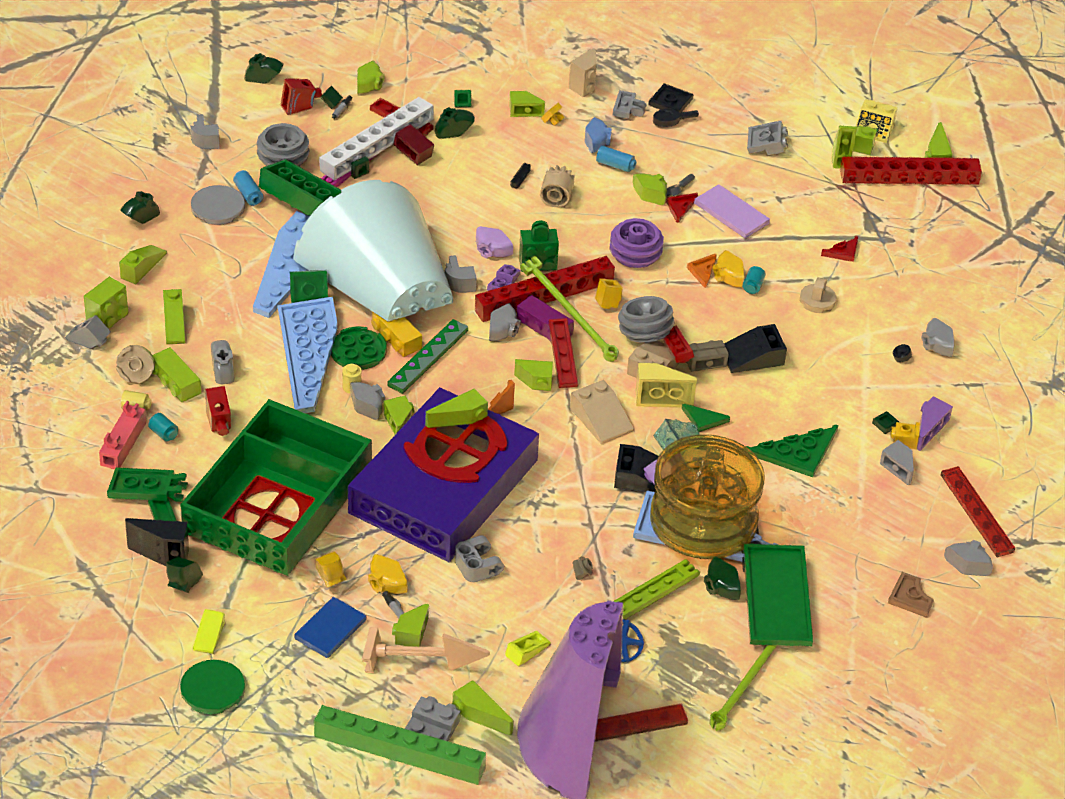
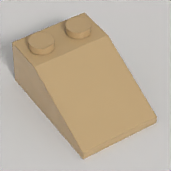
(650, 353)
(600, 411)

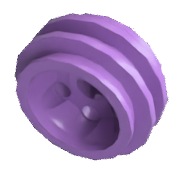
(636, 243)

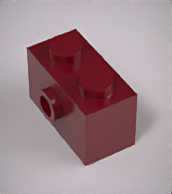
(413, 144)

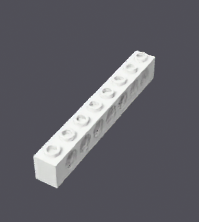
(375, 138)

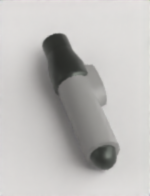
(342, 107)
(393, 603)

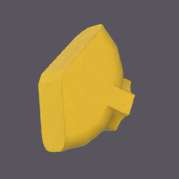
(729, 269)
(330, 569)
(387, 575)

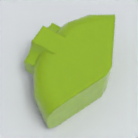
(369, 77)
(650, 187)

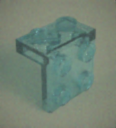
(674, 430)

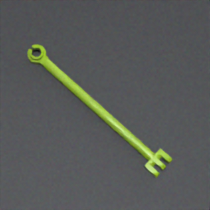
(533, 266)
(720, 717)

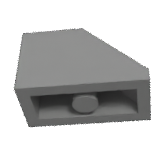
(89, 333)
(899, 461)

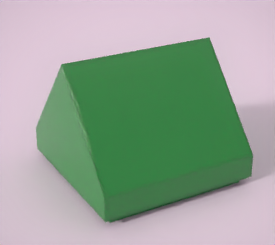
(462, 98)

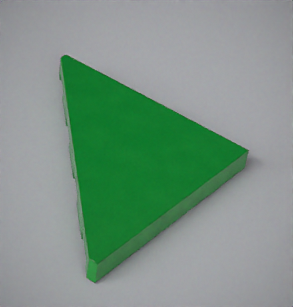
(797, 452)

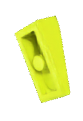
(209, 631)
(526, 647)

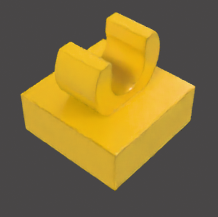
(553, 114)

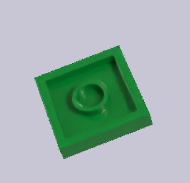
(308, 285)

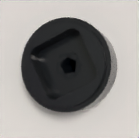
(902, 353)

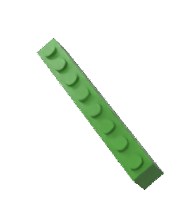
(400, 744)

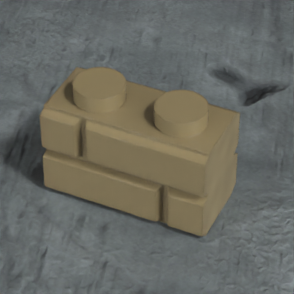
(708, 355)

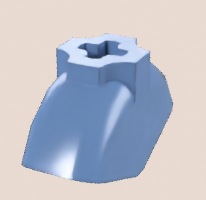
(597, 135)

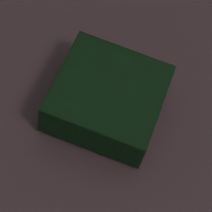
(331, 97)
(360, 167)
(885, 422)

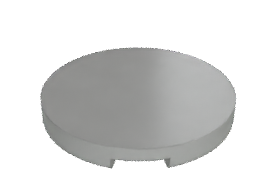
(217, 204)

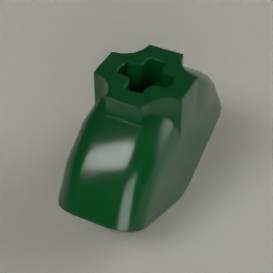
(262, 69)
(453, 123)
(141, 207)
(183, 573)
(722, 579)

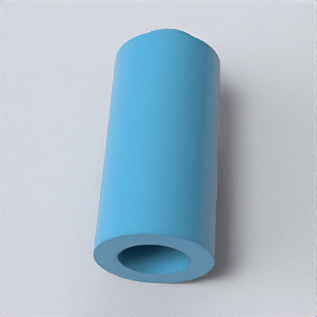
(616, 159)
(248, 187)

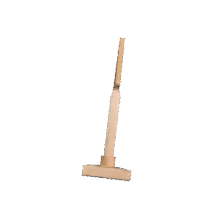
(455, 650)

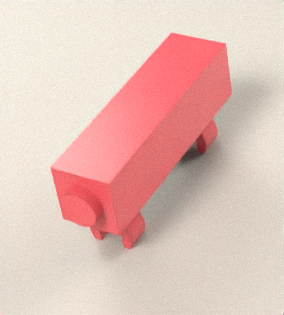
(123, 436)

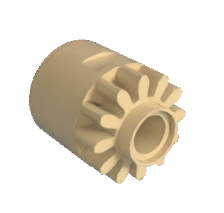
(557, 187)

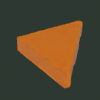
(702, 268)
(503, 401)

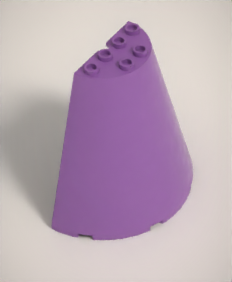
(563, 708)

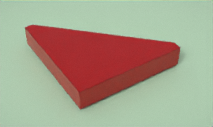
(680, 205)
(843, 250)

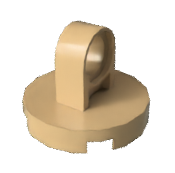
(818, 296)
(135, 363)

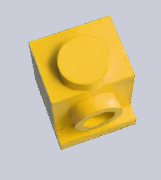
(906, 433)

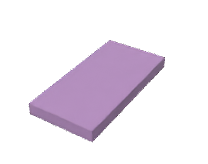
(732, 211)

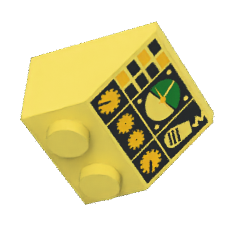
(878, 117)

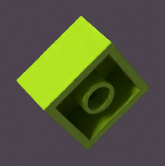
(107, 302)

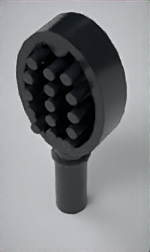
(671, 117)

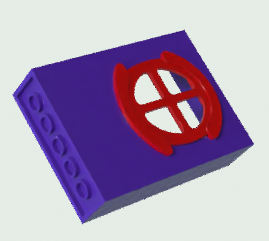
(437, 503)

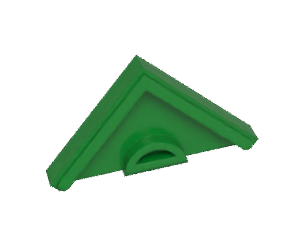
(704, 418)

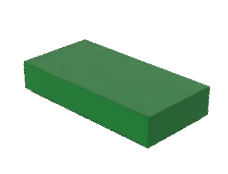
(161, 510)

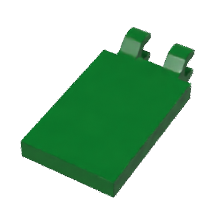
(146, 484)

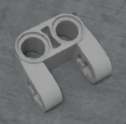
(471, 564)

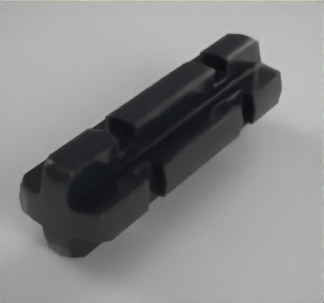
(520, 175)

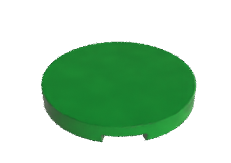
(359, 347)
(212, 686)

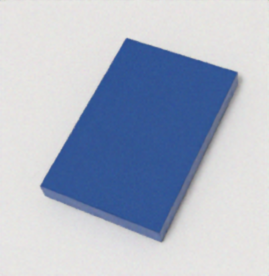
(330, 627)

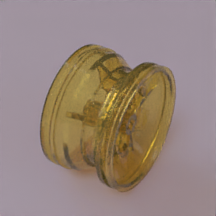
(706, 496)

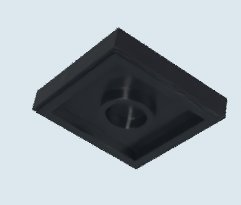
(670, 98)

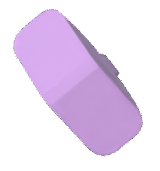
(493, 242)

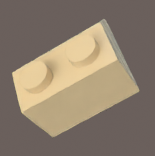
(583, 73)

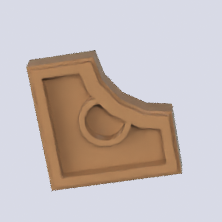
(910, 596)

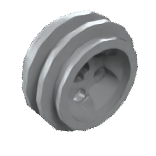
(281, 143)
(646, 319)

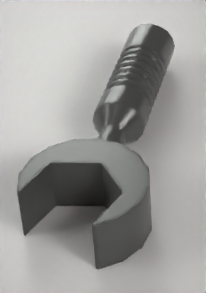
(675, 189)

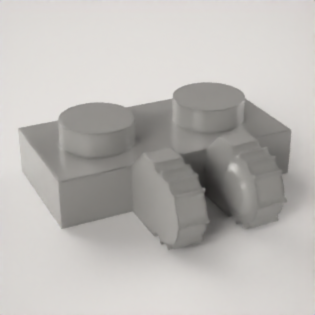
(627, 104)

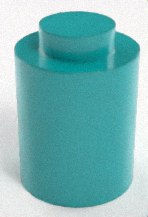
(754, 280)
(163, 427)

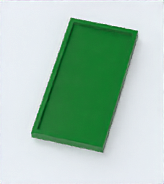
(777, 595)

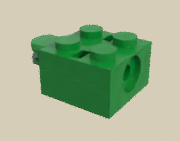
(541, 243)

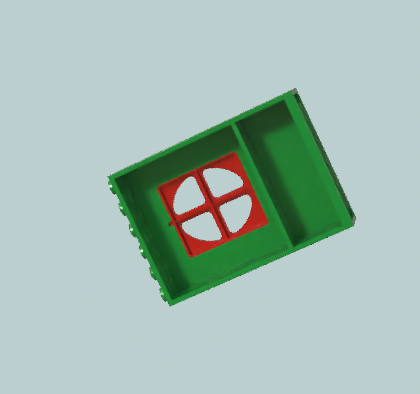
(281, 454)

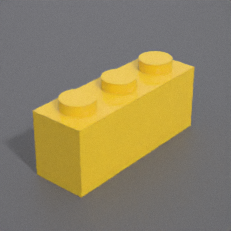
(399, 334)

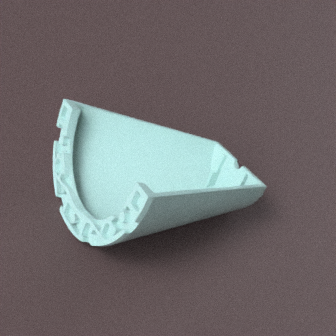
(376, 249)

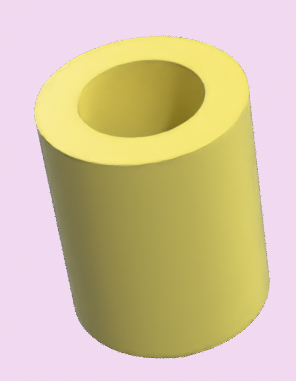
(350, 373)
(136, 397)

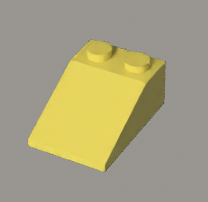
(663, 386)

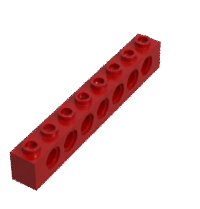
(910, 170)
(568, 281)

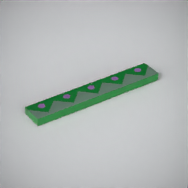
(427, 356)

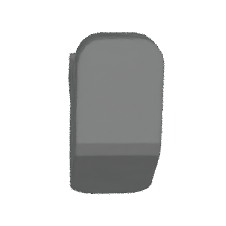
(503, 323)
(938, 338)
(222, 362)
(367, 399)
(969, 558)

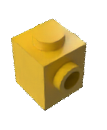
(608, 293)

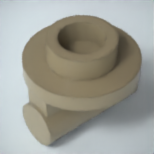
(582, 567)

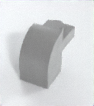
(204, 135)
(460, 278)

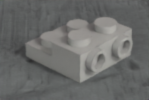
(767, 137)
(434, 718)

